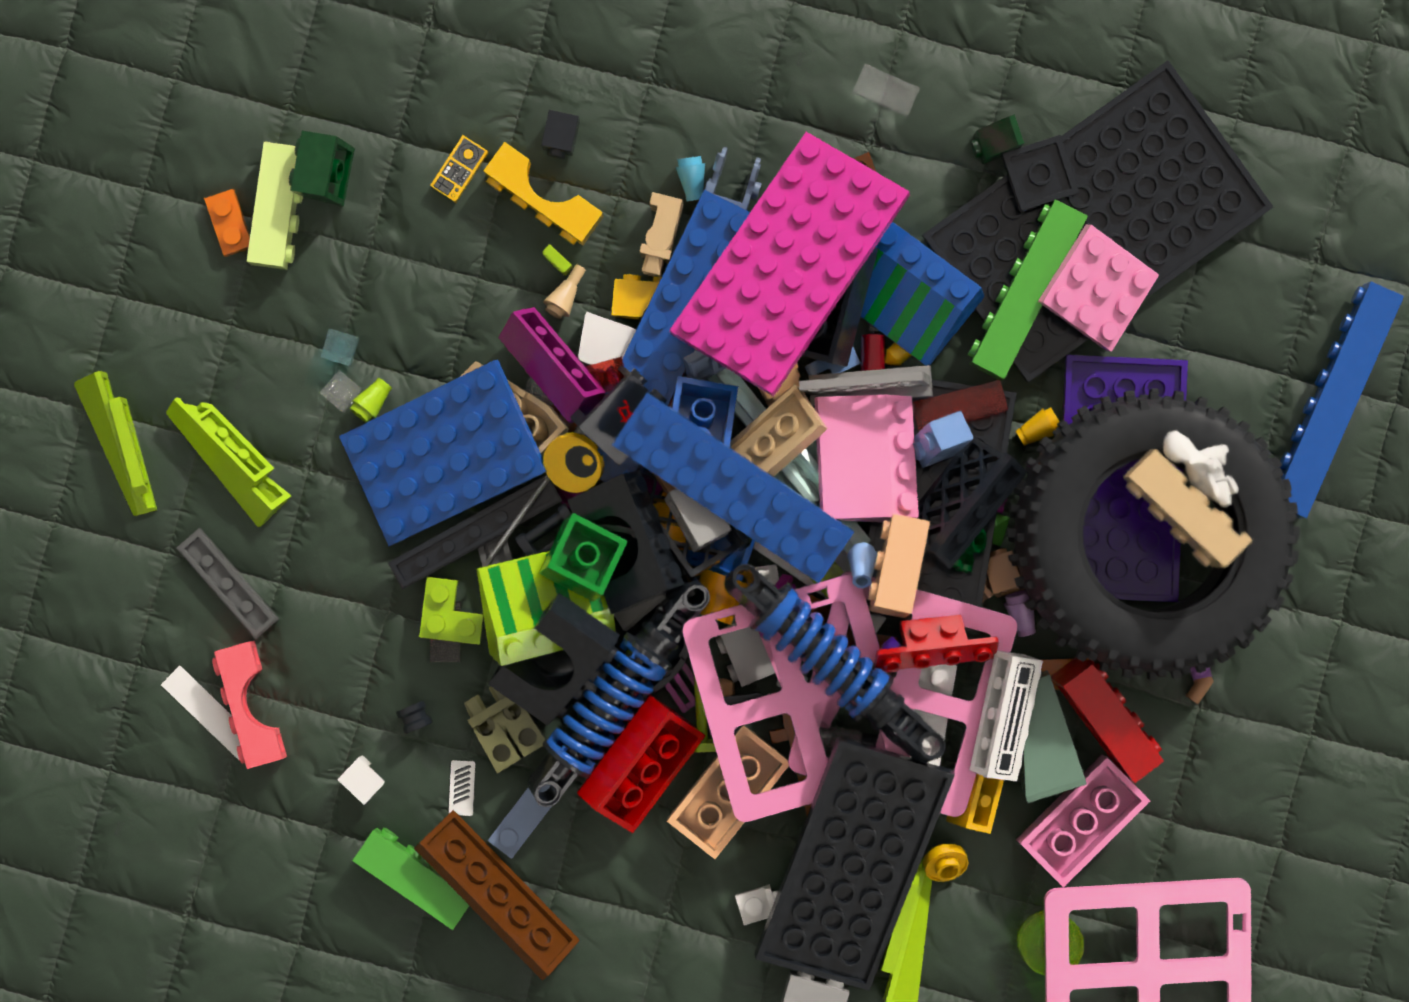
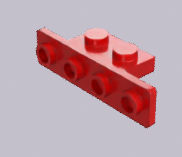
(935, 643)

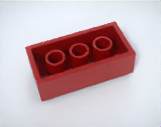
(1107, 719)
(641, 764)

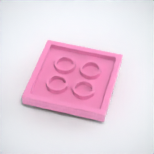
(1098, 287)

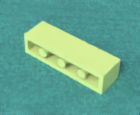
(274, 209)

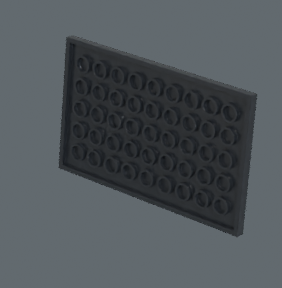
(1146, 177)

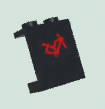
(613, 411)

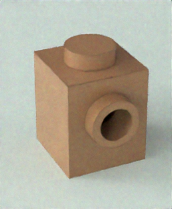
(1002, 573)

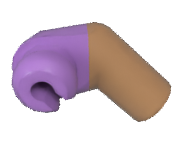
(1201, 685)

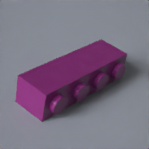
(550, 363)

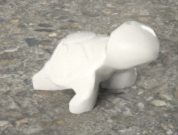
(1202, 467)

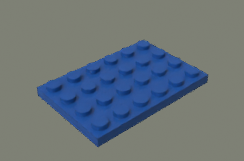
(443, 453)

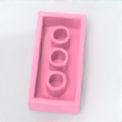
(1083, 821)

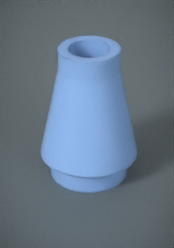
(861, 563)

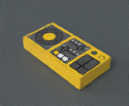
(459, 169)

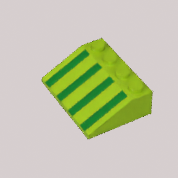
(513, 602)

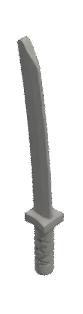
(522, 513)

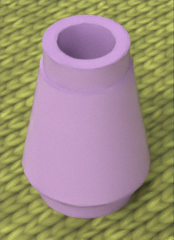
(1024, 617)

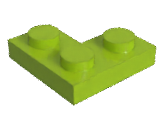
(441, 621)

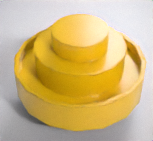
(945, 862)

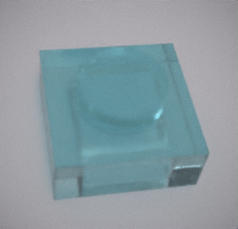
(339, 347)

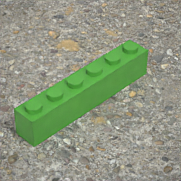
(1019, 301)

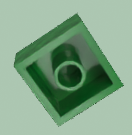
(583, 557)

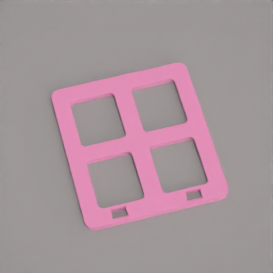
(906, 683)
(794, 698)
(1148, 970)

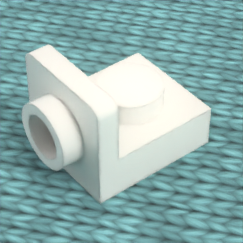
(756, 904)

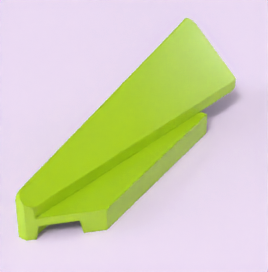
(118, 439)
(230, 458)
(906, 946)

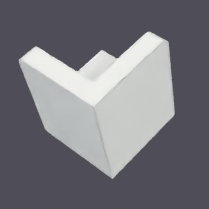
(361, 780)

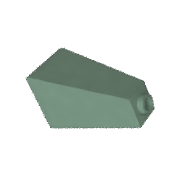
(1048, 754)

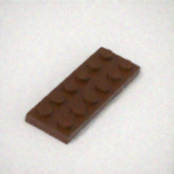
(497, 895)

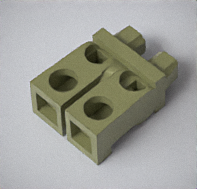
(495, 723)

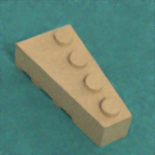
(1185, 510)

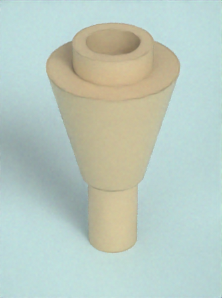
(561, 299)

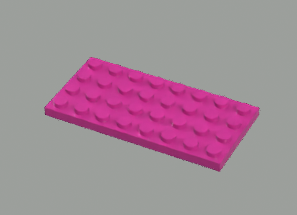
(789, 263)

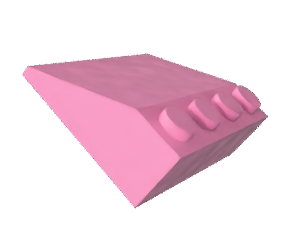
(867, 457)

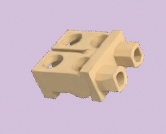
(662, 234)

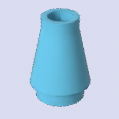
(691, 176)

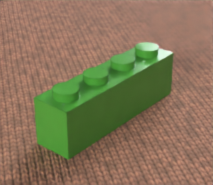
(410, 876)

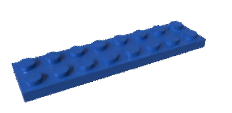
(732, 487)

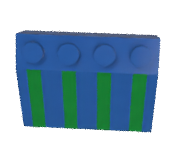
(917, 296)

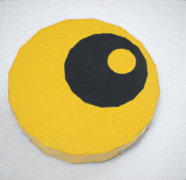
(573, 462)

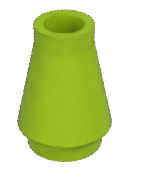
(370, 401)

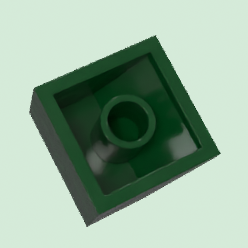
(321, 167)

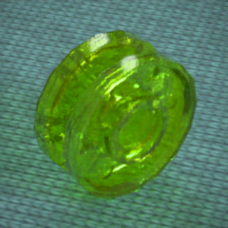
(1031, 940)

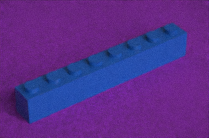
(1338, 392)

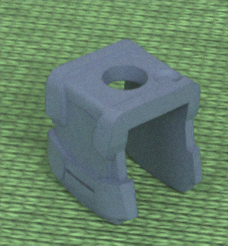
(752, 189)

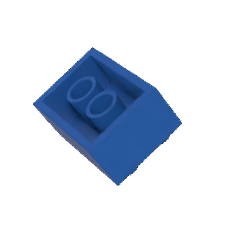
(706, 405)

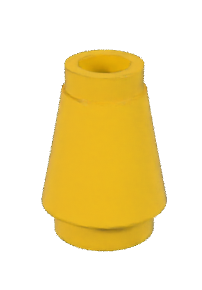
(1038, 427)

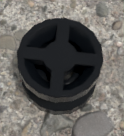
(414, 717)

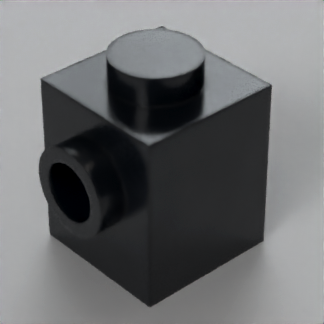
(560, 134)

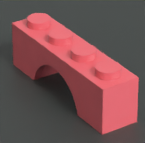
(237, 668)

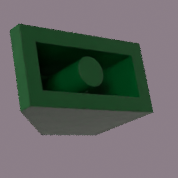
(997, 139)

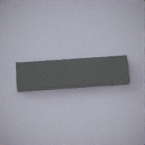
(227, 583)

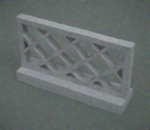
(895, 381)

